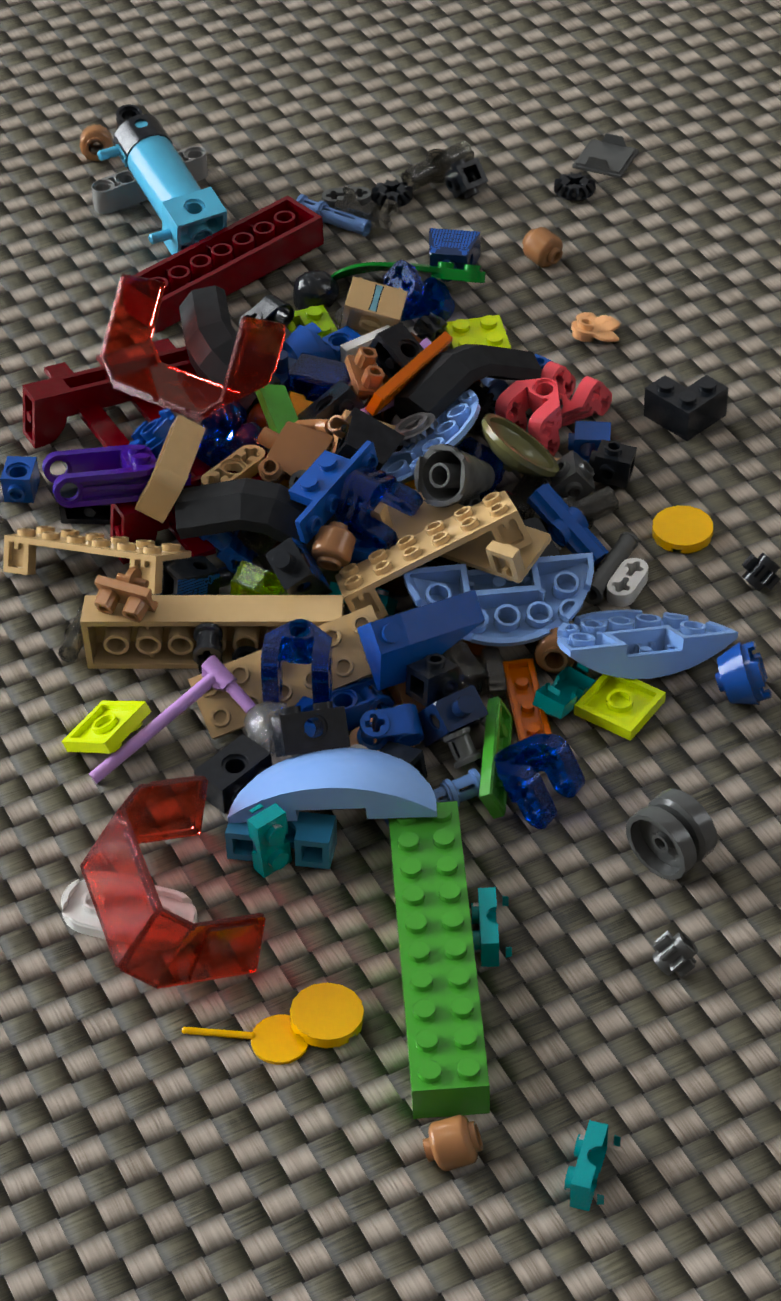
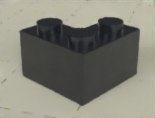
(685, 409)

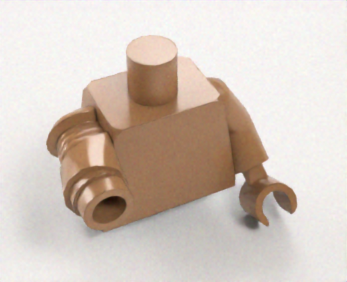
(297, 446)

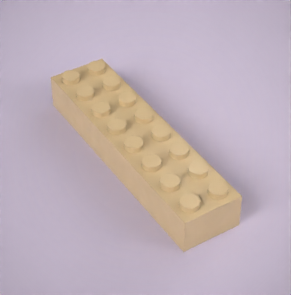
(167, 636)

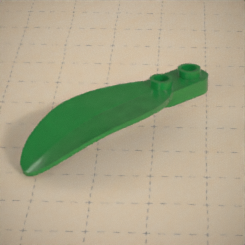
(444, 270)

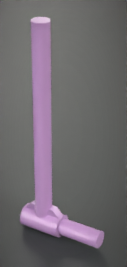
(214, 676)

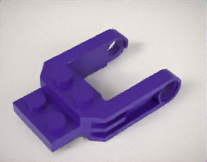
(102, 474)

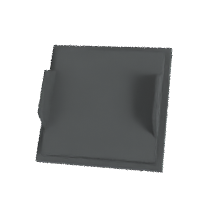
(606, 156)

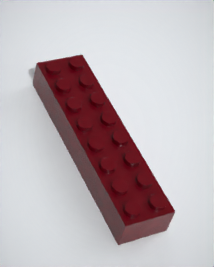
(236, 254)

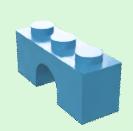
(311, 838)

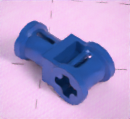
(230, 549)

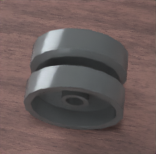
(671, 834)

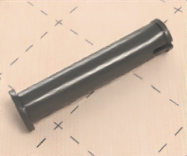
(621, 551)

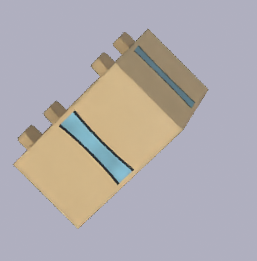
(372, 306)

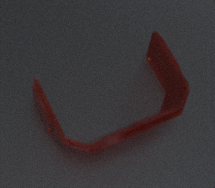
(138, 371)
(138, 930)

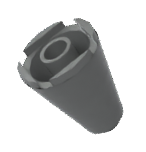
(451, 475)

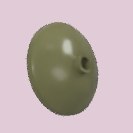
(518, 448)

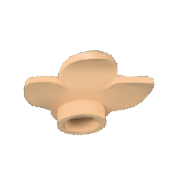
(589, 326)

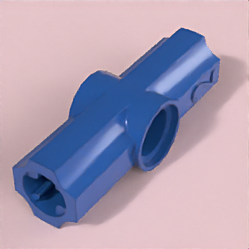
(565, 523)

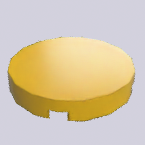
(682, 529)
(326, 1015)

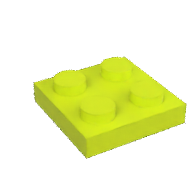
(482, 331)
(620, 704)
(106, 727)

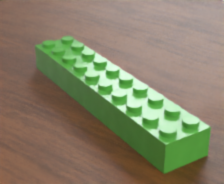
(438, 967)

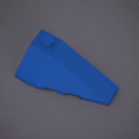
(415, 634)

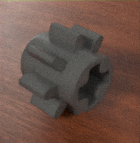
(675, 953)

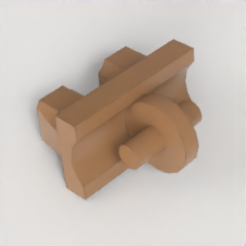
(364, 372)
(128, 590)

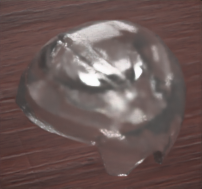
(258, 723)

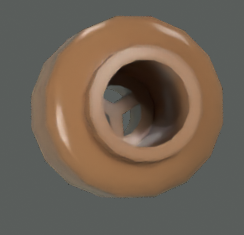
(88, 141)
(542, 247)
(333, 546)
(550, 656)
(453, 1142)

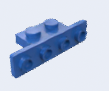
(322, 487)

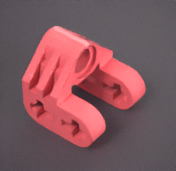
(588, 398)
(543, 399)

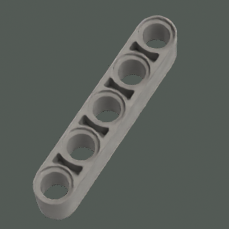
(123, 190)

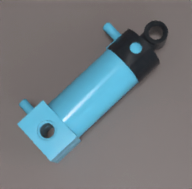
(182, 206)

